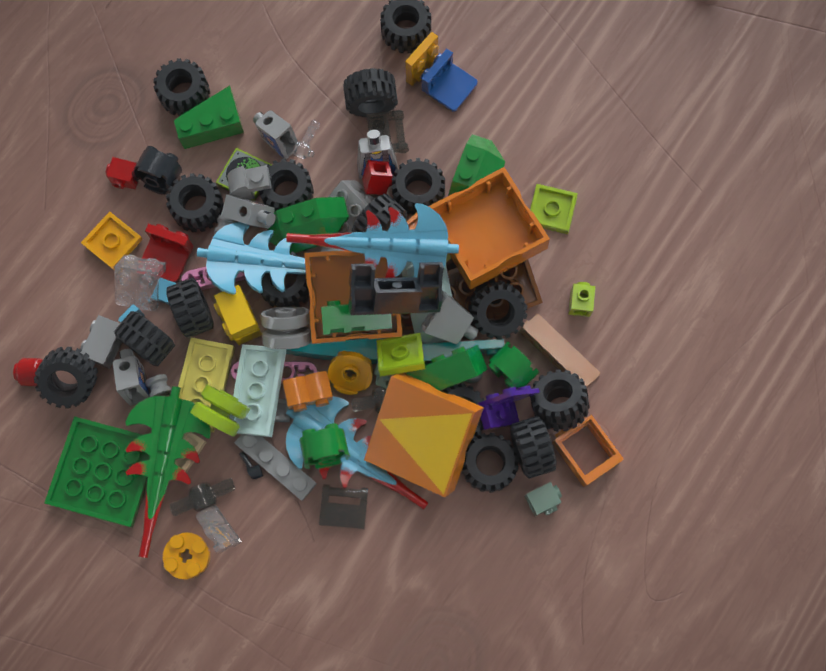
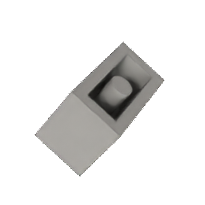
(102, 343)

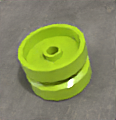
(221, 408)

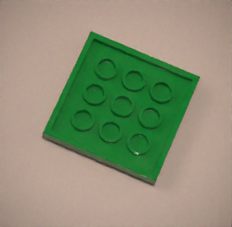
(94, 475)

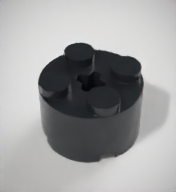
(157, 170)

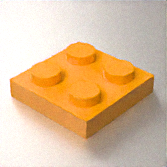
(421, 59)
(111, 240)

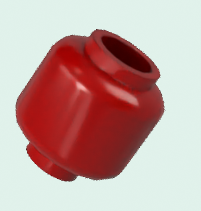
(25, 371)

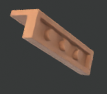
(558, 349)

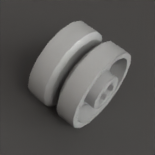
(286, 327)

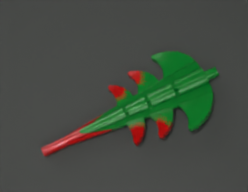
(168, 422)

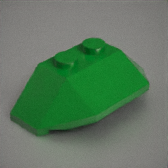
(477, 161)
(309, 217)

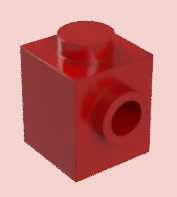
(120, 173)
(377, 177)

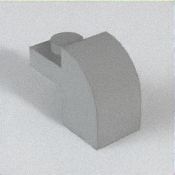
(246, 181)

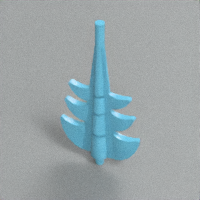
(230, 256)

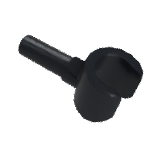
(254, 472)

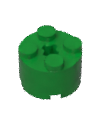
(512, 366)
(324, 446)

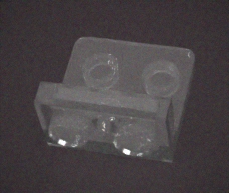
(138, 282)

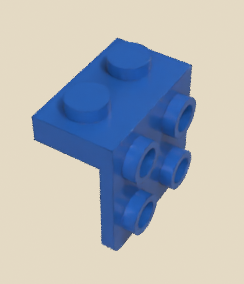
(447, 81)

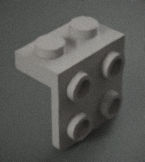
(355, 200)

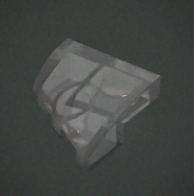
(217, 529)

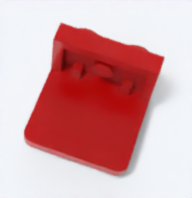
(168, 248)

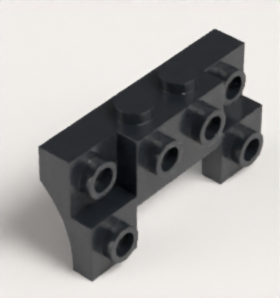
(395, 295)

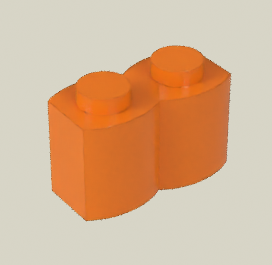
(307, 391)

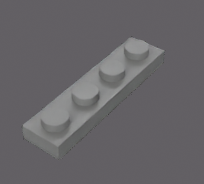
(276, 465)

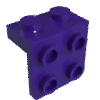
(501, 409)

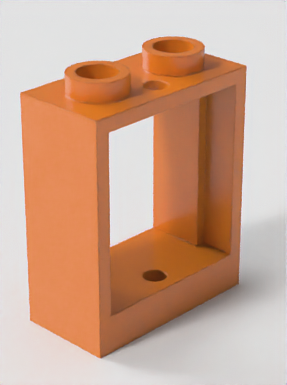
(602, 438)

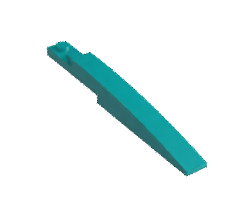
(368, 348)

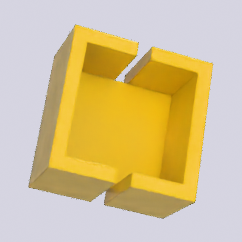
(238, 316)

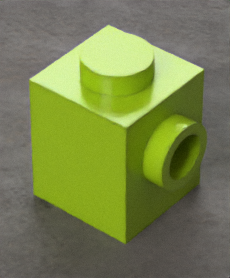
(582, 299)

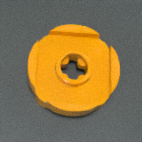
(350, 361)
(174, 562)

